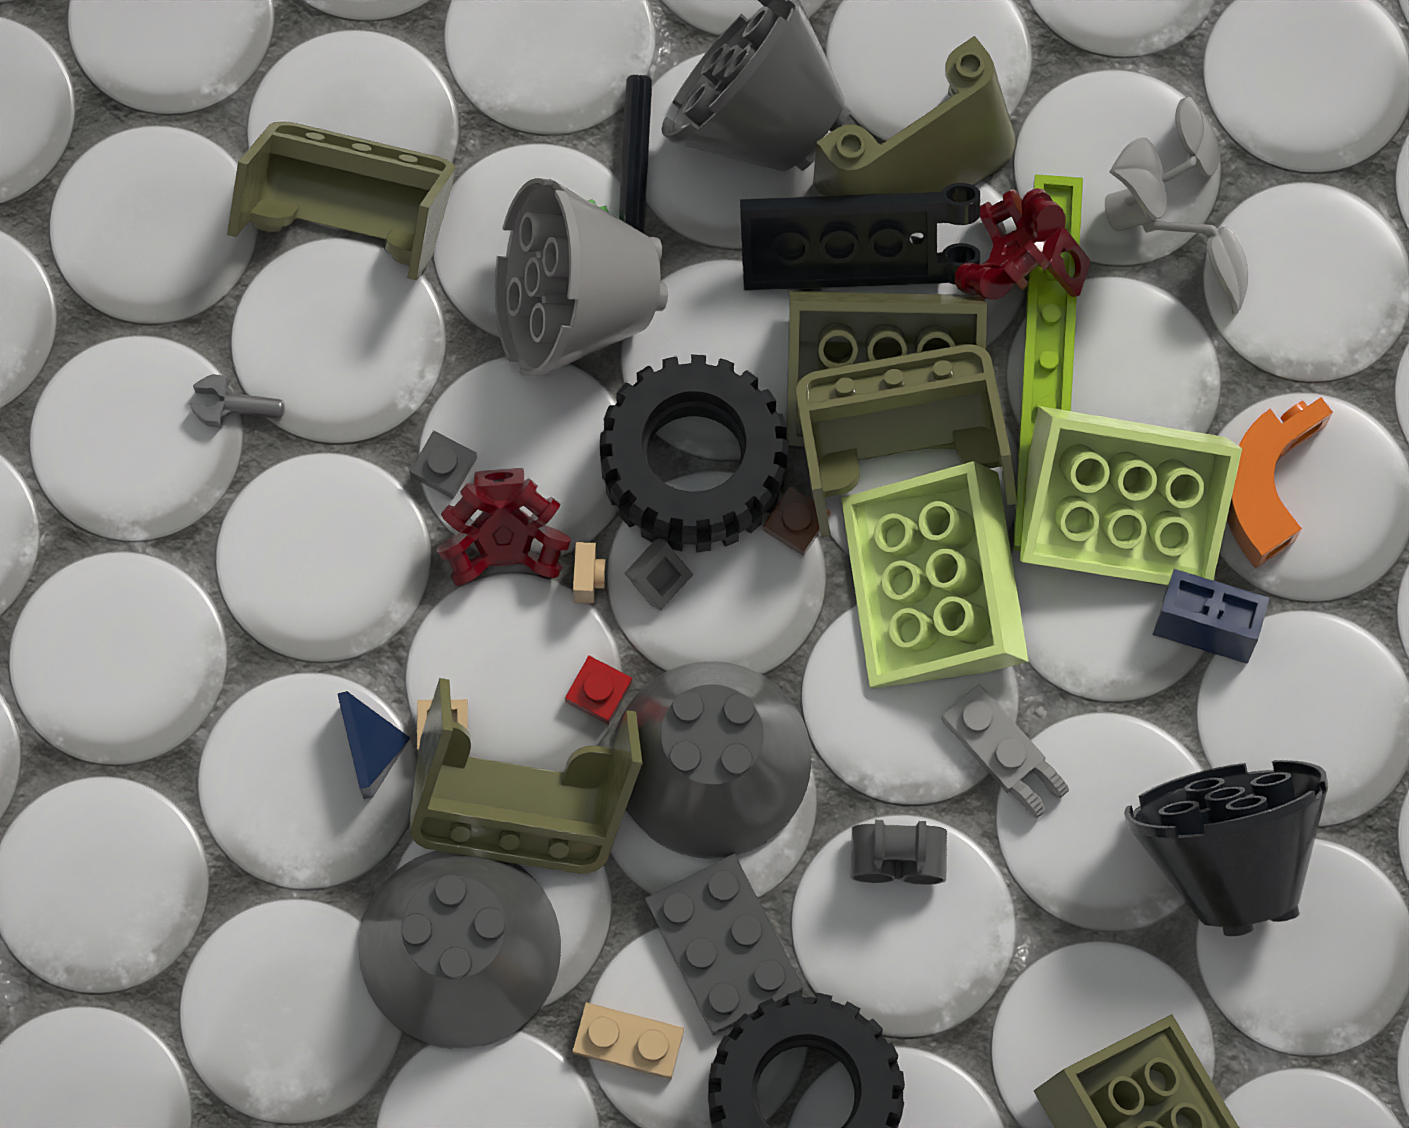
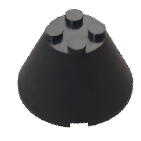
(1235, 839)

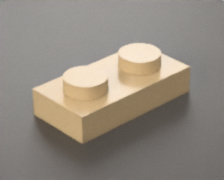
(628, 1041)

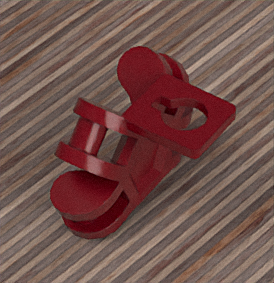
(1035, 242)
(502, 529)

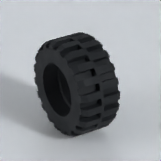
(690, 392)
(805, 1023)

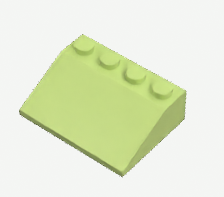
(1125, 497)
(934, 577)

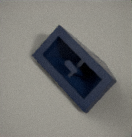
(372, 742)

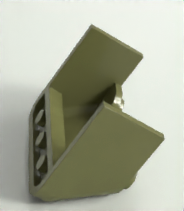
(343, 185)
(899, 409)
(515, 809)

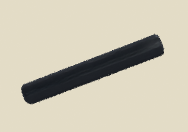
(635, 151)

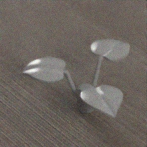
(1146, 198)

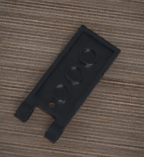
(855, 239)

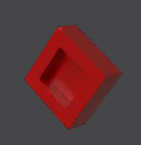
(598, 689)

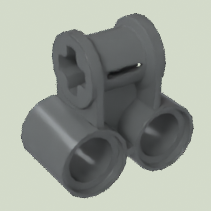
(898, 852)

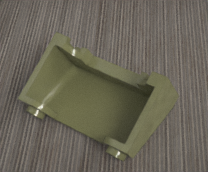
(949, 145)

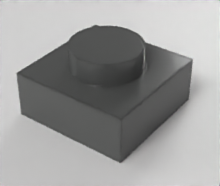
(443, 464)
(658, 574)

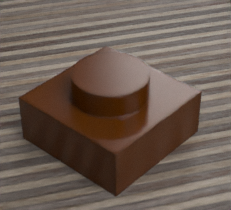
(794, 521)

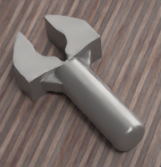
(232, 402)

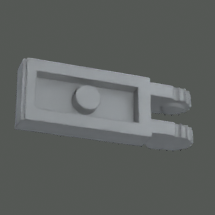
(1002, 748)

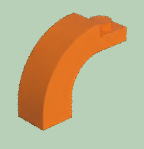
(1256, 512)

